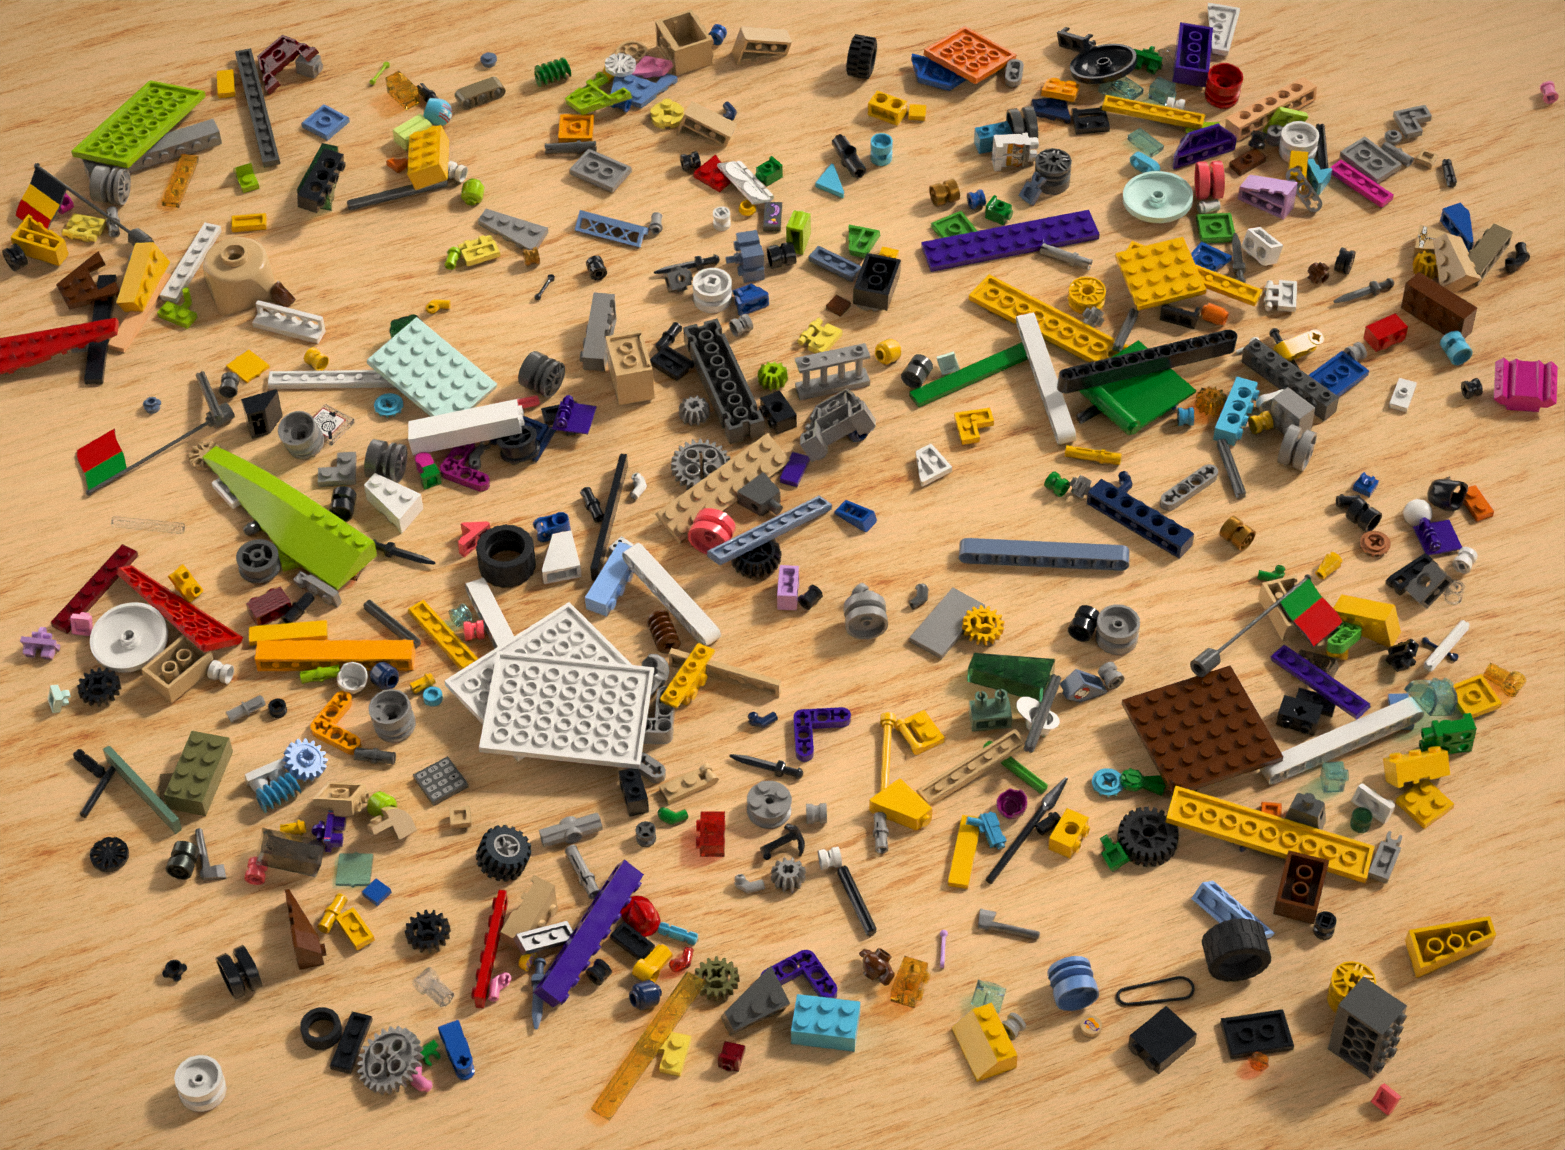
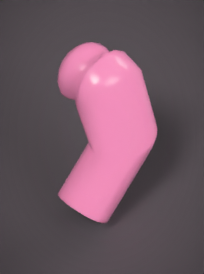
(498, 984)
(420, 1082)

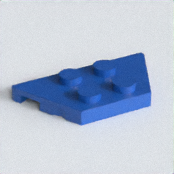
(934, 74)

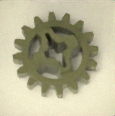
(716, 978)

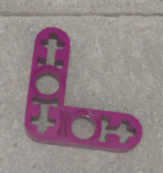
(459, 469)

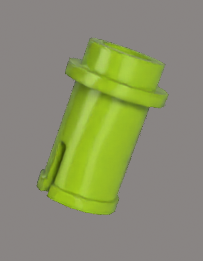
(453, 255)

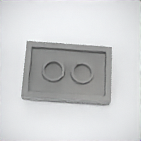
(1370, 160)
(600, 170)

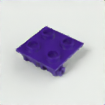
(574, 416)
(1437, 536)

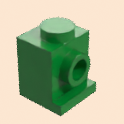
(769, 171)
(998, 211)

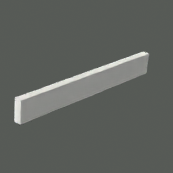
(327, 379)

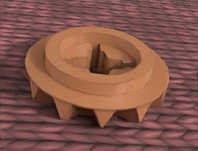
(1374, 537)

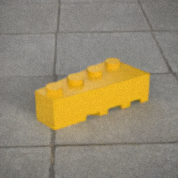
(142, 276)
(1446, 943)

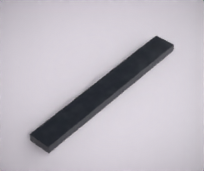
(98, 351)
(609, 516)

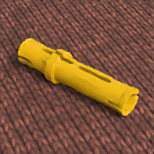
(1101, 456)

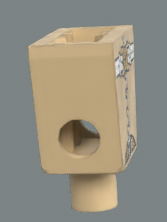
(1425, 240)

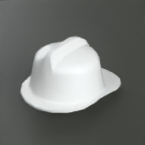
(1028, 708)

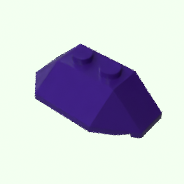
(1203, 145)

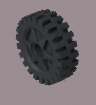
(1158, 846)

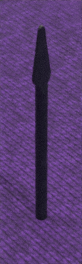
(1048, 802)

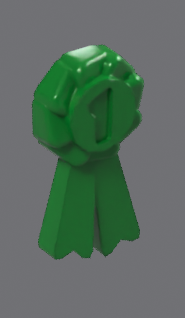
(1134, 781)

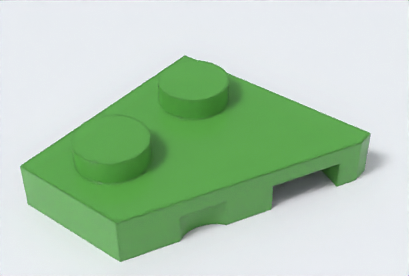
(861, 240)

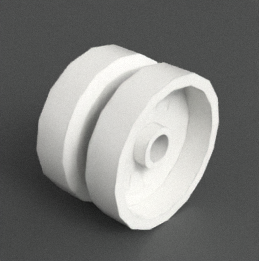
(1298, 137)
(712, 290)
(200, 1083)

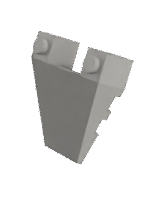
(834, 420)

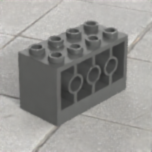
(1367, 1027)

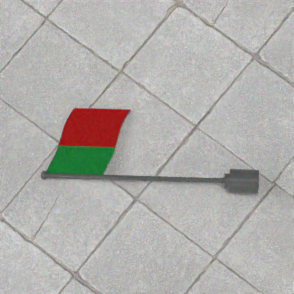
(105, 461)
(1302, 606)

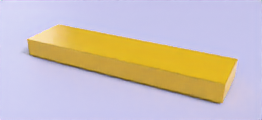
(289, 631)
(964, 855)

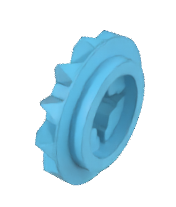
(393, 400)
(1108, 775)

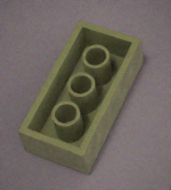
(198, 773)

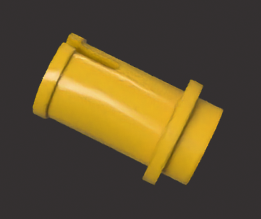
(422, 683)
(294, 828)

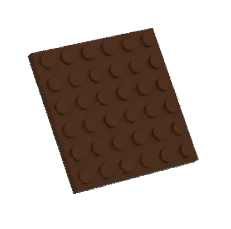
(1202, 730)

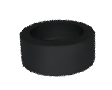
(315, 1015)

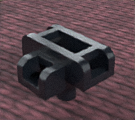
(1402, 655)

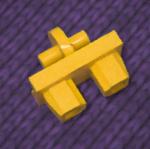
(185, 583)

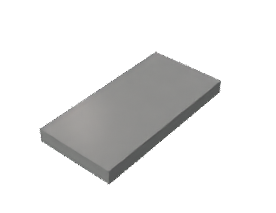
(944, 623)

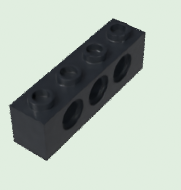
(321, 180)

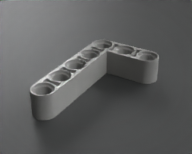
(661, 728)

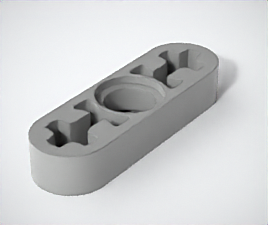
(1315, 198)

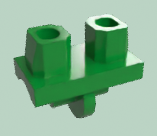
(1149, 58)

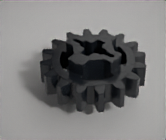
(99, 686)
(427, 931)

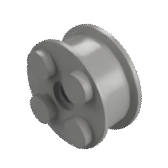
(769, 804)

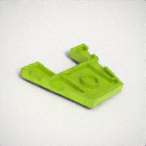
(592, 98)

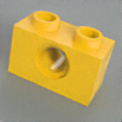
(1070, 823)

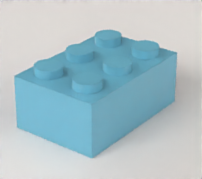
(825, 1022)

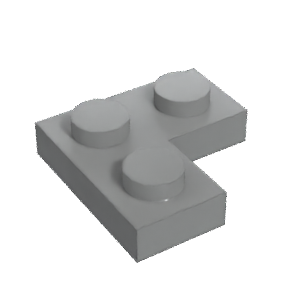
(1409, 120)
(342, 474)

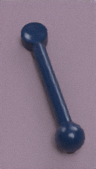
(1453, 656)

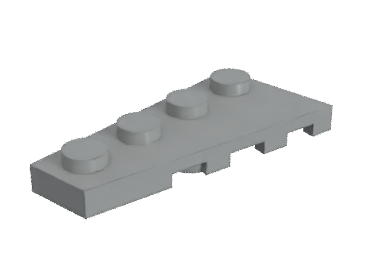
(519, 231)

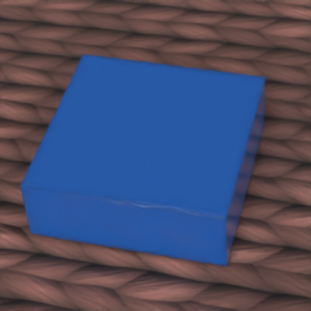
(376, 892)

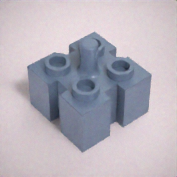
(748, 256)

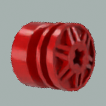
(1223, 85)

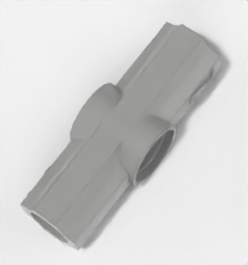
(570, 829)

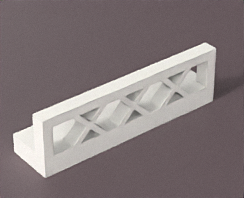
(289, 325)

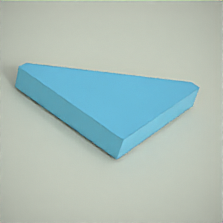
(830, 182)

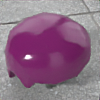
(1012, 803)

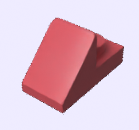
(471, 533)

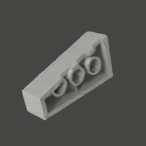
(600, 324)

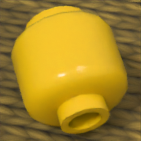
(888, 351)

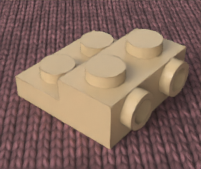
(343, 797)

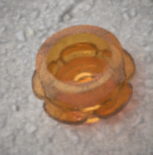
(1259, 1061)

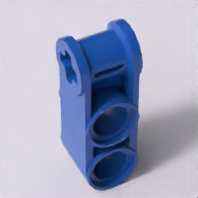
(457, 1049)

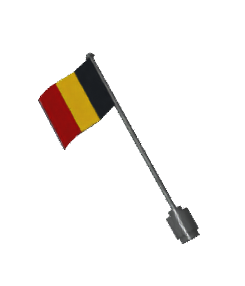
(45, 198)

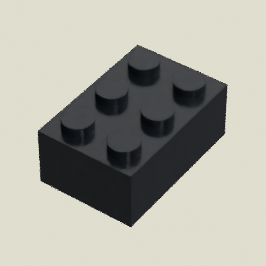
(876, 281)

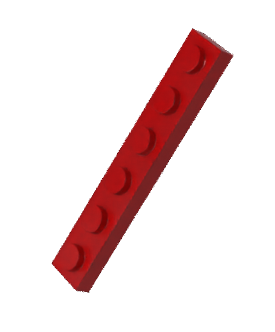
(488, 956)

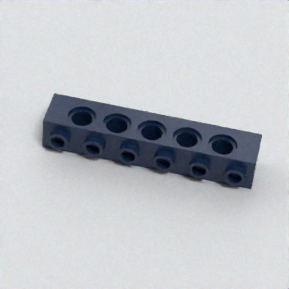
(1140, 518)

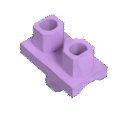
(41, 641)

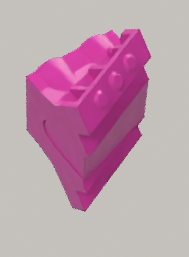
(1525, 384)

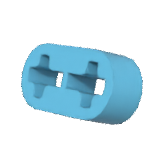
(1143, 163)

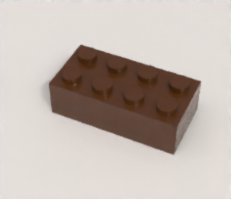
(1438, 306)

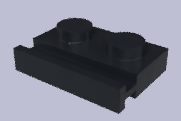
(671, 363)

